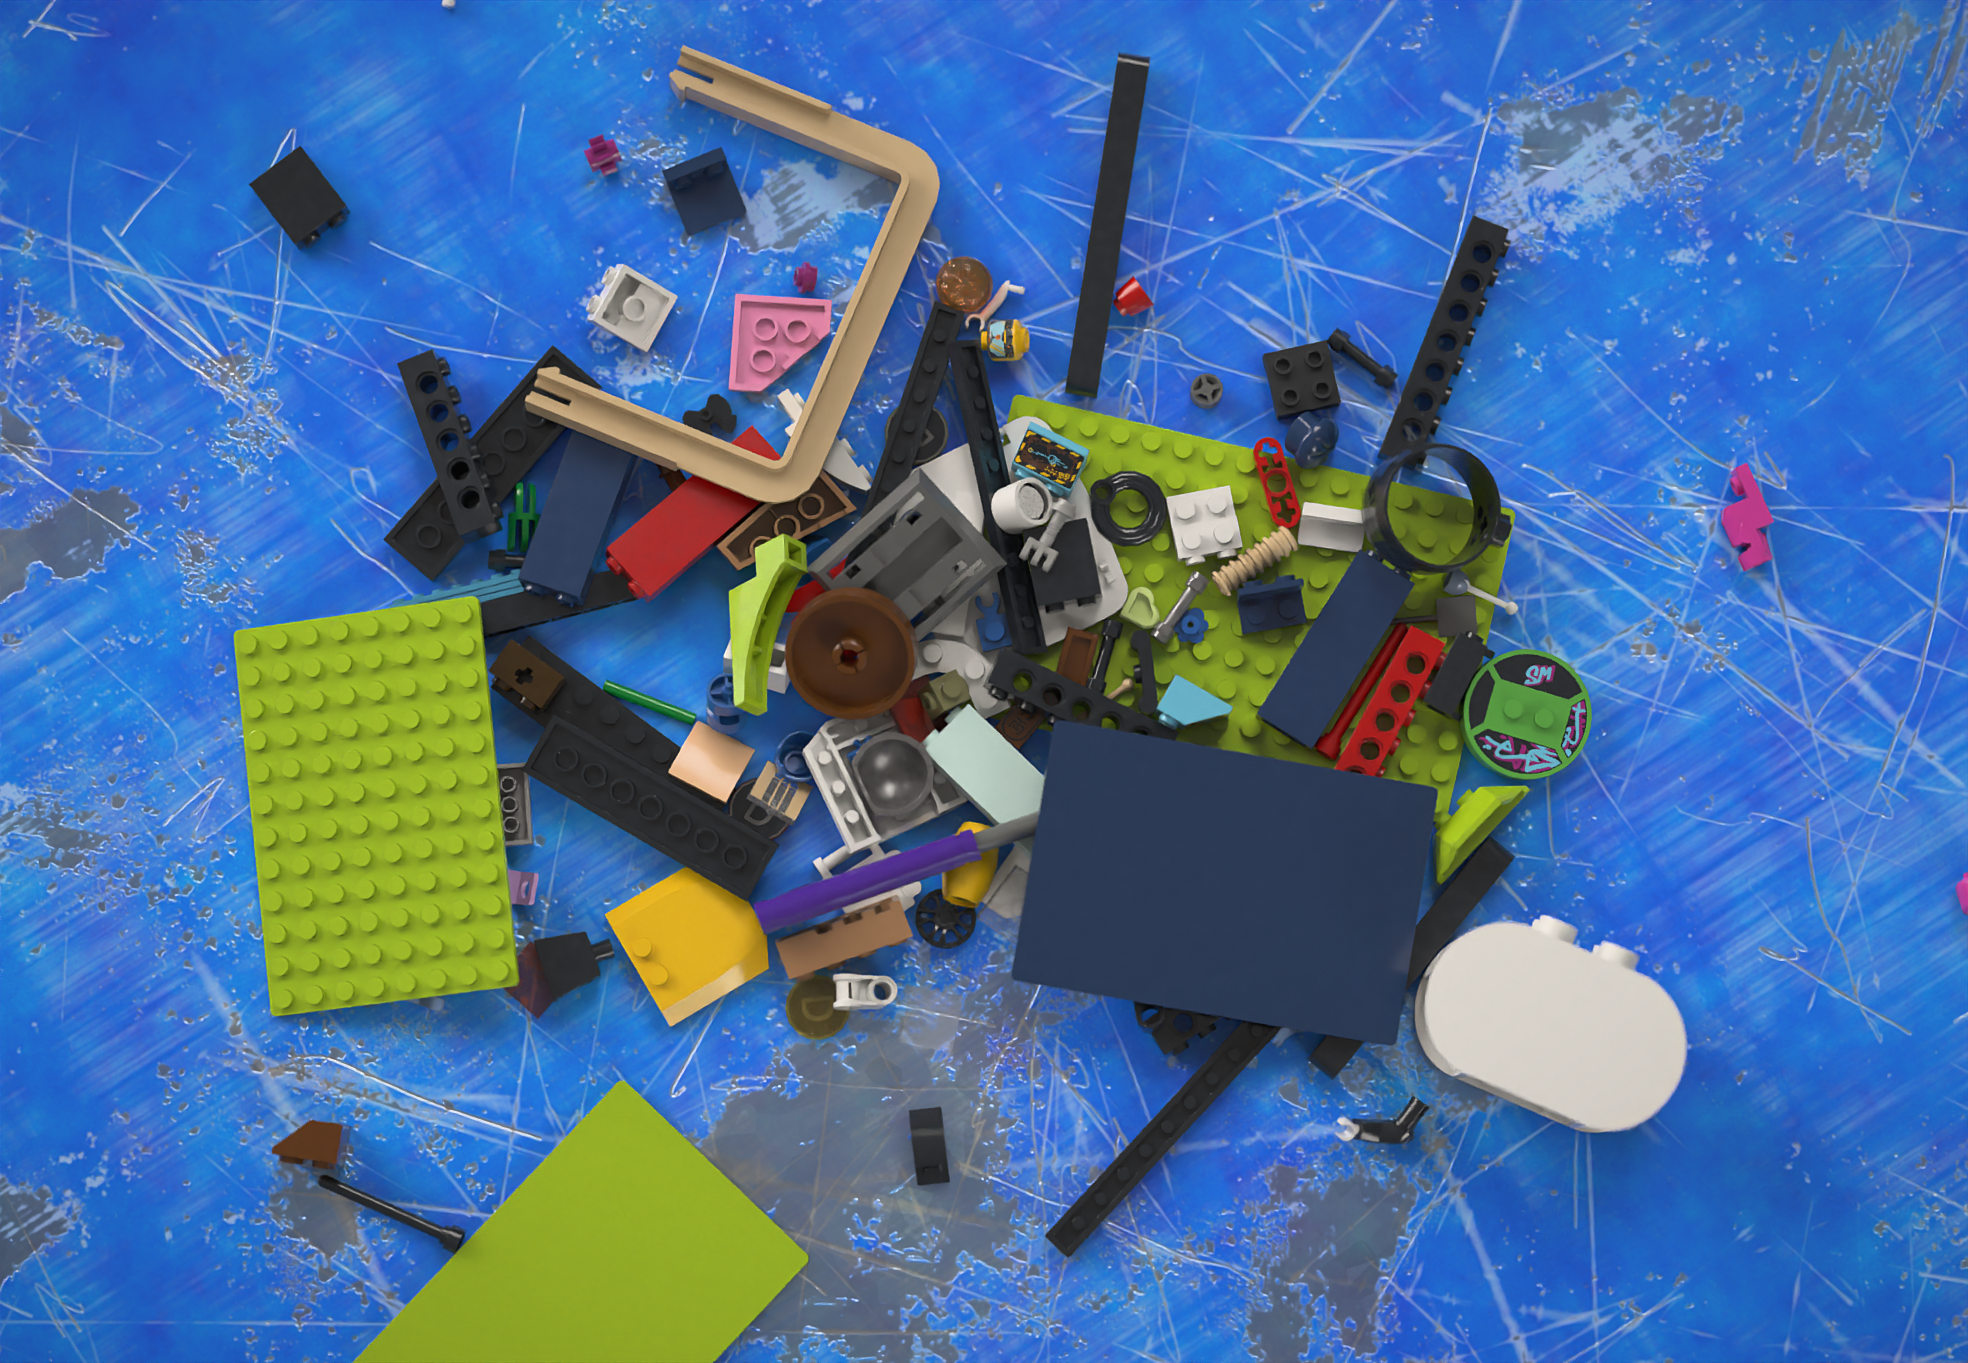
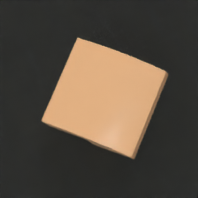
(711, 762)

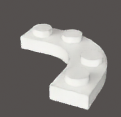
(948, 655)

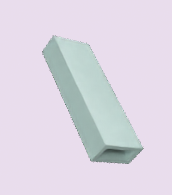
(986, 769)

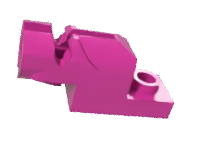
(1746, 519)

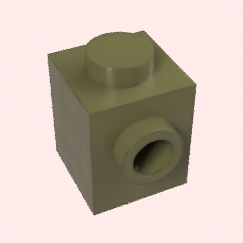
(944, 694)

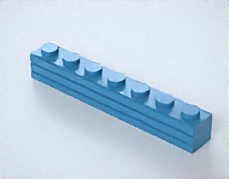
(495, 588)

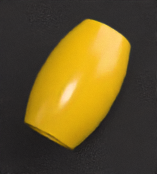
(971, 882)

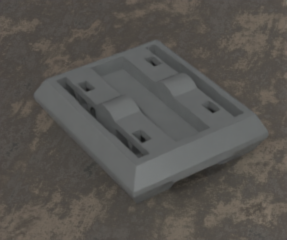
(913, 560)

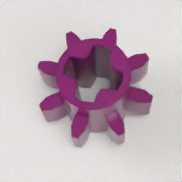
(602, 155)

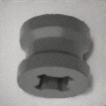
(1204, 385)

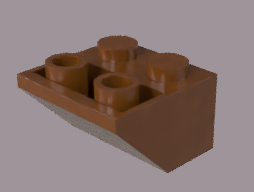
(315, 1141)

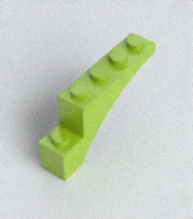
(756, 615)

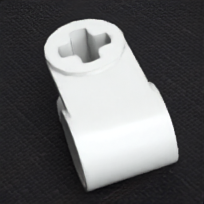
(856, 991)

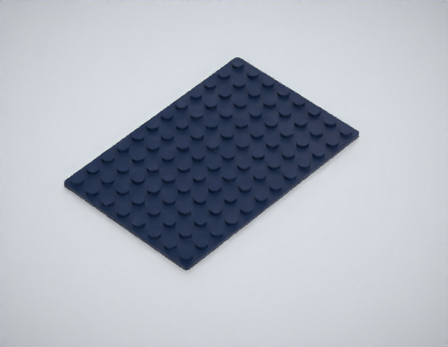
(1224, 883)

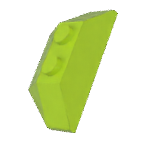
(1470, 825)

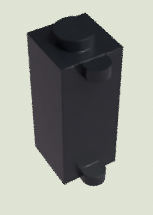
(1456, 674)

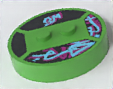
(1525, 715)

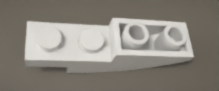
(838, 463)

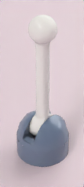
(1458, 583)

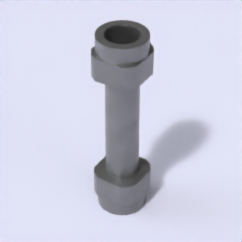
(1194, 585)

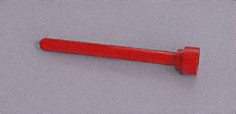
(1330, 743)

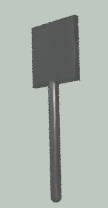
(1453, 616)

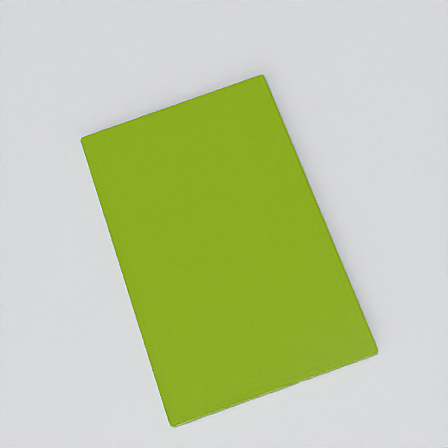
(1247, 666)

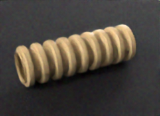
(1254, 561)

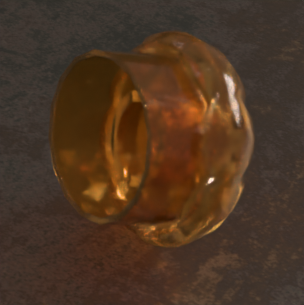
(964, 284)

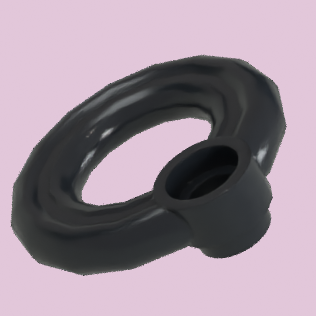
(1101, 508)

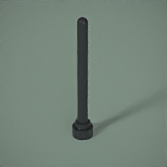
(449, 1237)

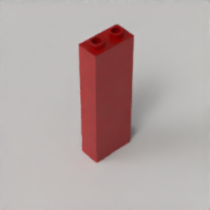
(683, 528)

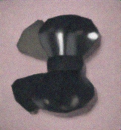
(716, 411)

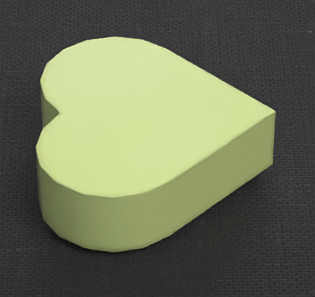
(1140, 609)

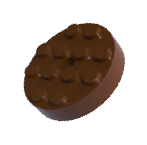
(858, 622)

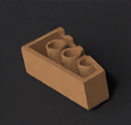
(796, 519)
(843, 938)

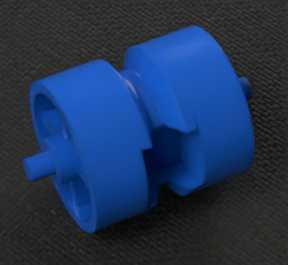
(720, 707)

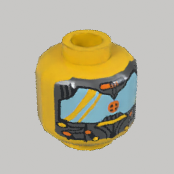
(1005, 340)

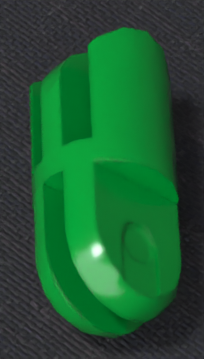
(523, 518)

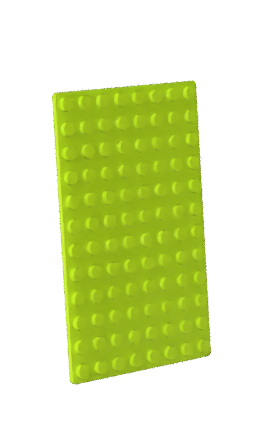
(376, 807)
(603, 1257)

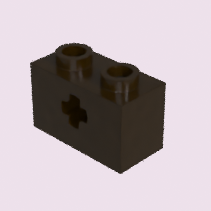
(517, 659)

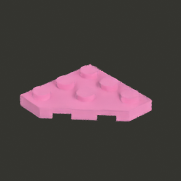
(773, 337)

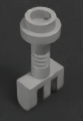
(1063, 510)

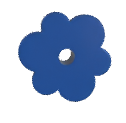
(1195, 633)

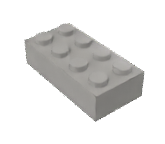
(515, 804)

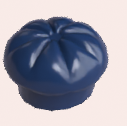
(1311, 440)

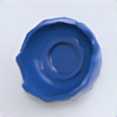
(790, 759)

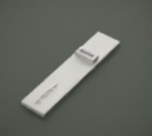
(972, 509)

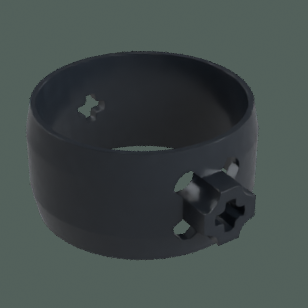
(1489, 524)

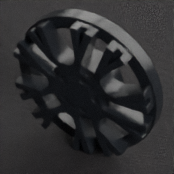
(944, 919)

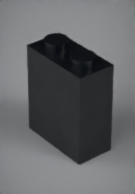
(300, 199)
(1073, 573)

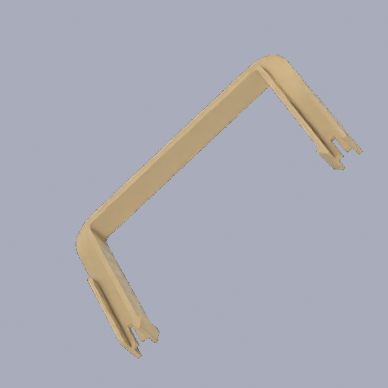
(843, 138)

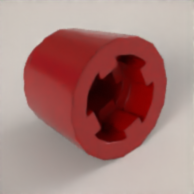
(1132, 298)

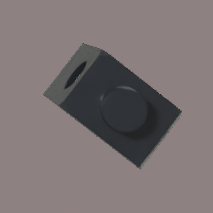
(571, 961)

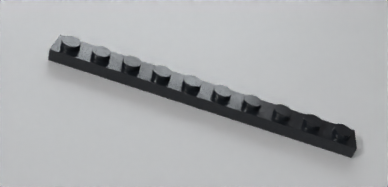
(912, 414)
(992, 475)
(1159, 1135)

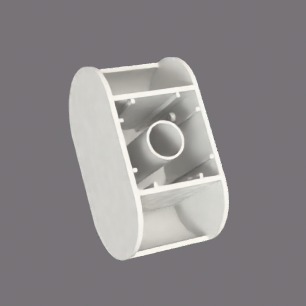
(1551, 1025)

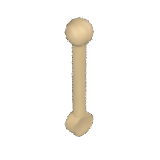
(1127, 685)

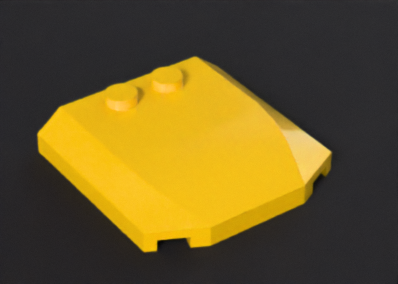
(690, 942)

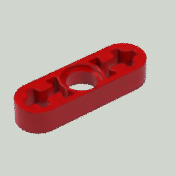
(1261, 462)

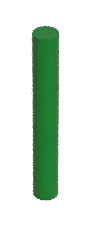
(649, 702)

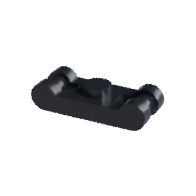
(1144, 672)

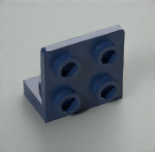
(704, 191)
(1271, 605)

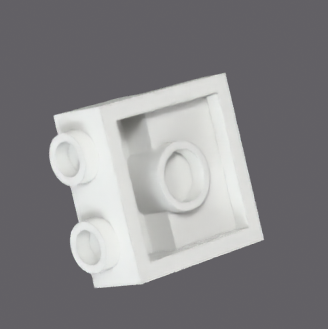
(630, 306)
(1204, 525)

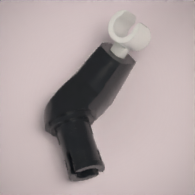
(1386, 1131)

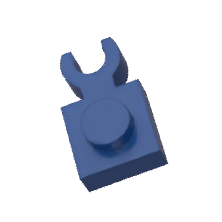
(992, 628)

